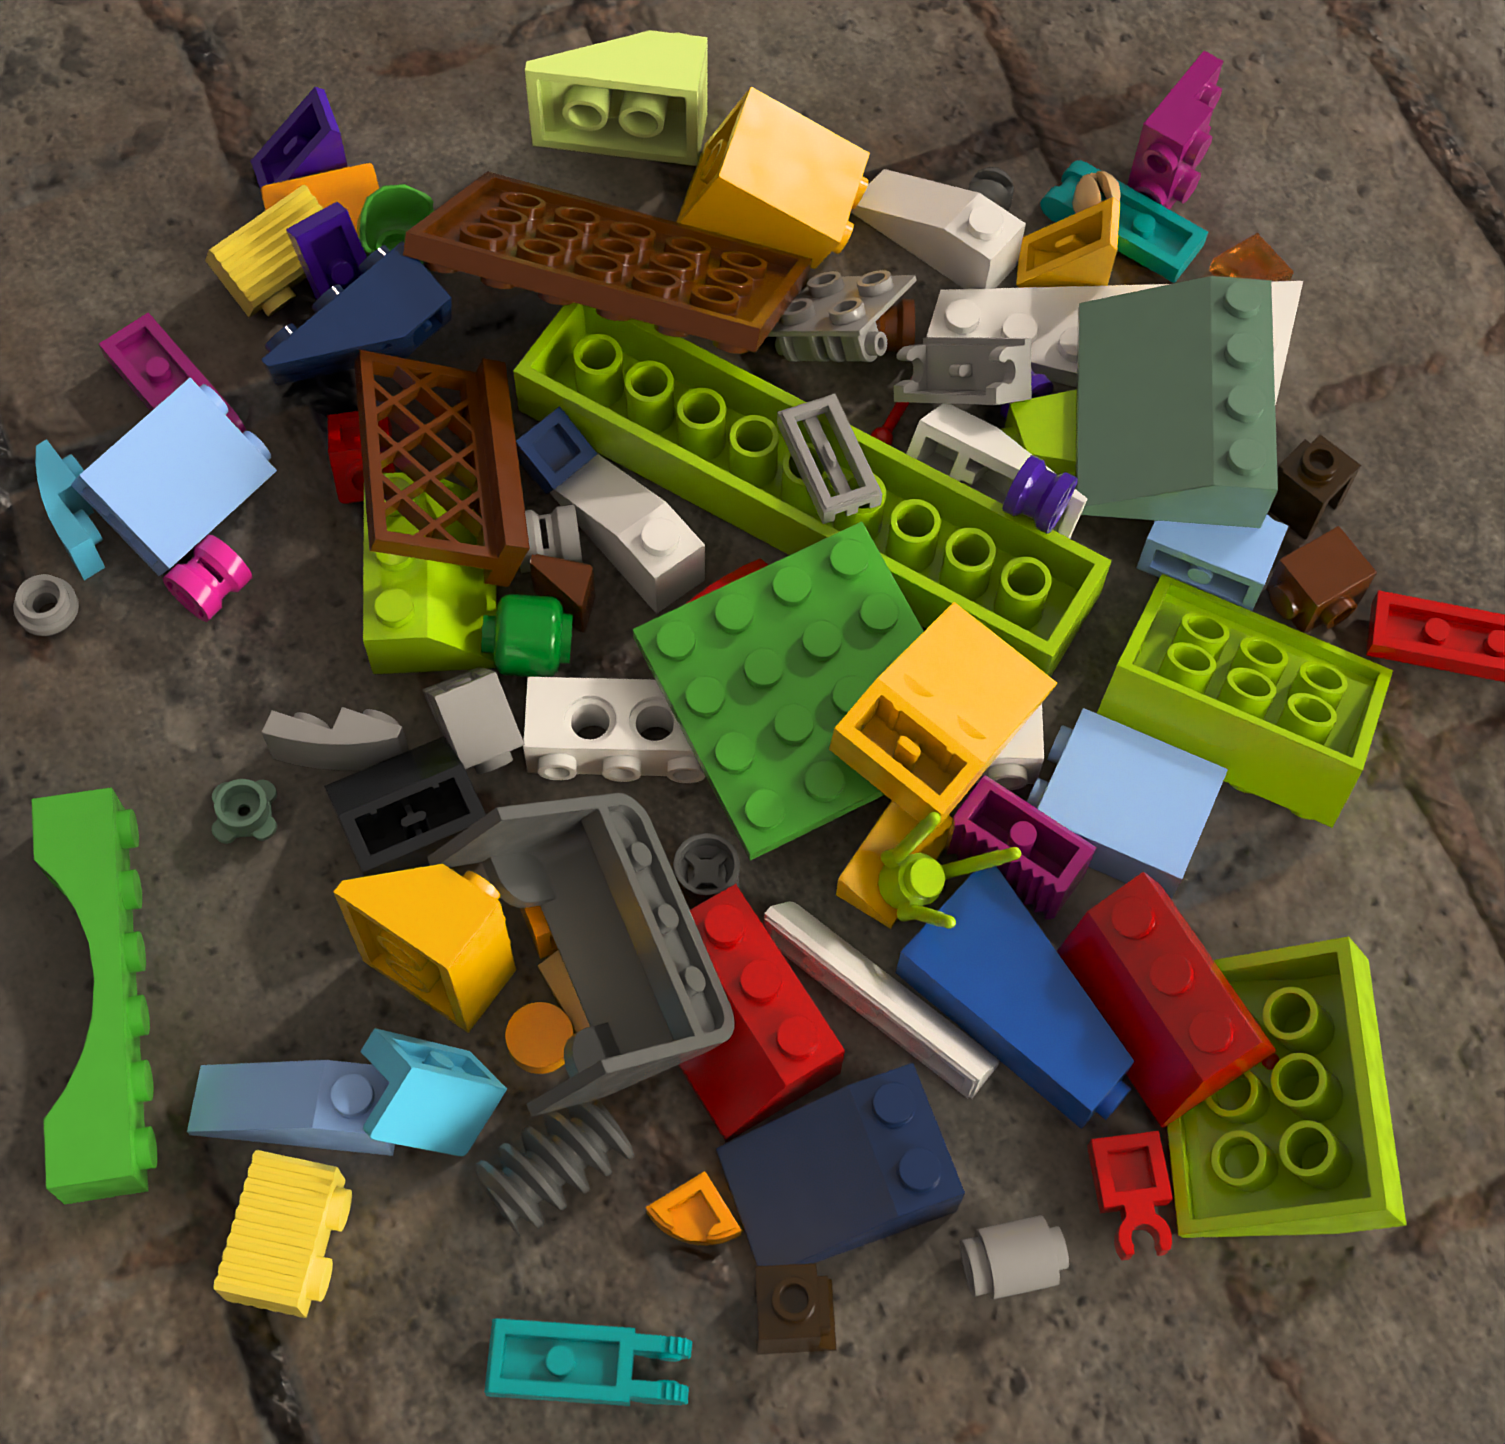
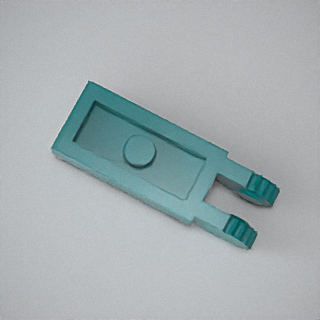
(579, 1363)

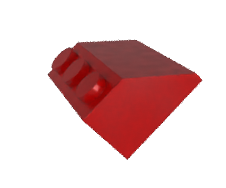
(1163, 998)
(779, 1035)

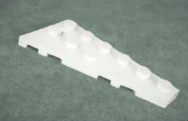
(1051, 320)

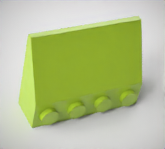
(1251, 697)
(1300, 1141)

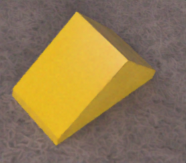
(1073, 250)

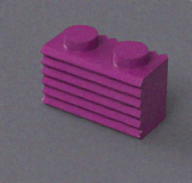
(1051, 855)

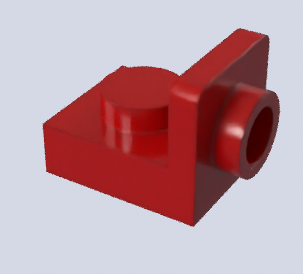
(346, 455)

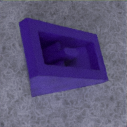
(303, 144)

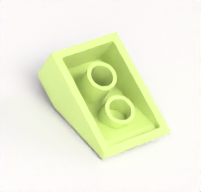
(623, 97)

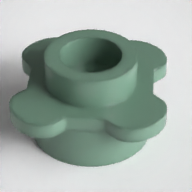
(239, 793)

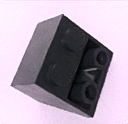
(405, 807)

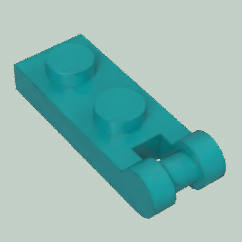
(1145, 230)

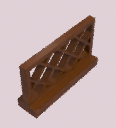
(491, 469)

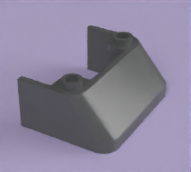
(617, 929)

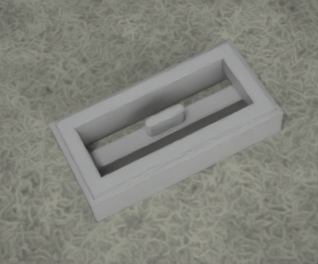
(846, 500)

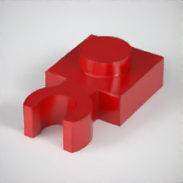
(1132, 1179)

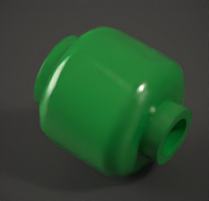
(528, 636)

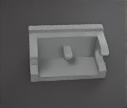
(967, 371)

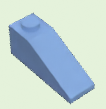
(290, 1104)

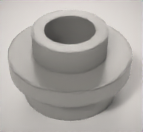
(40, 591)

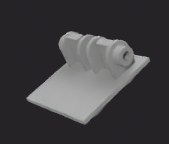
(839, 317)

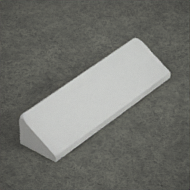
(880, 998)

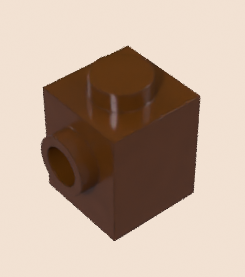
(1320, 582)

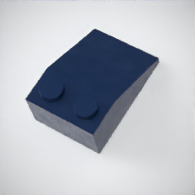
(842, 1171)

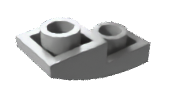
(351, 744)

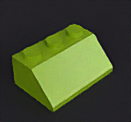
(422, 610)

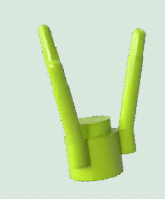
(918, 879)

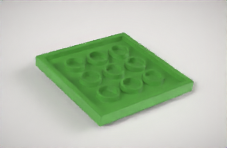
(769, 675)

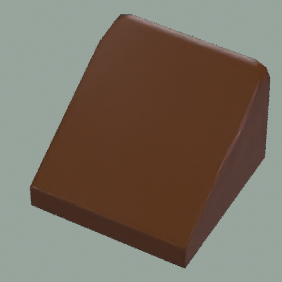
(567, 582)

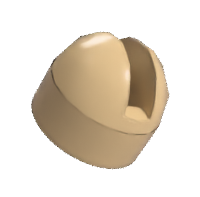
(1089, 188)

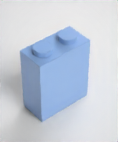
(175, 475)
(1129, 798)

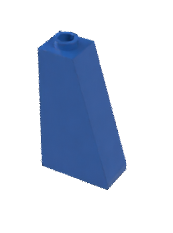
(1018, 998)

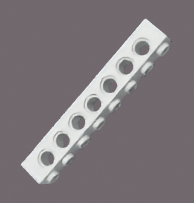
(627, 707)

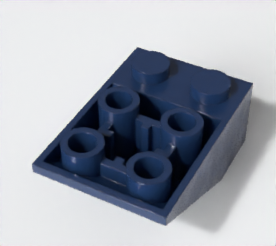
(383, 312)

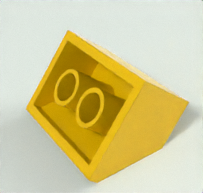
(432, 936)

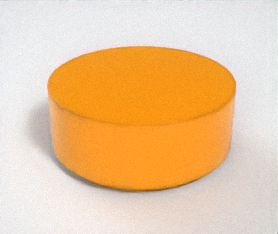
(538, 1037)

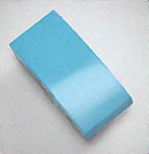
(68, 509)

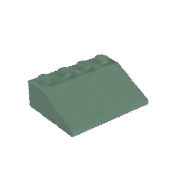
(1178, 403)

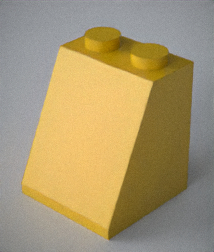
(776, 181)

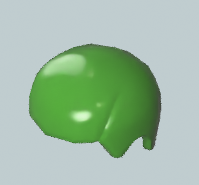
(390, 214)

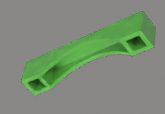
(97, 1125)

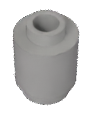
(1014, 1258)

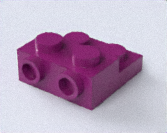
(1178, 136)

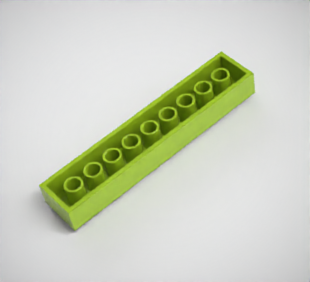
(717, 443)

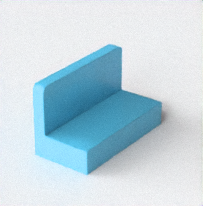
(434, 1094)

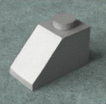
(475, 719)

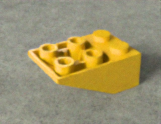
(940, 714)

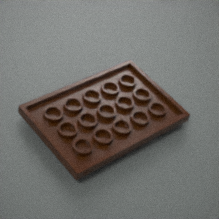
(611, 261)

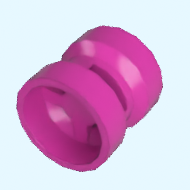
(207, 578)

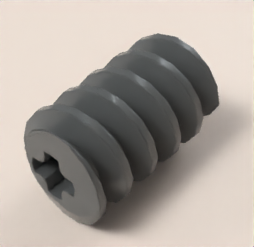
(552, 1162)

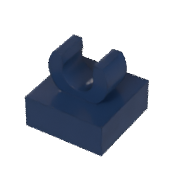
(553, 450)

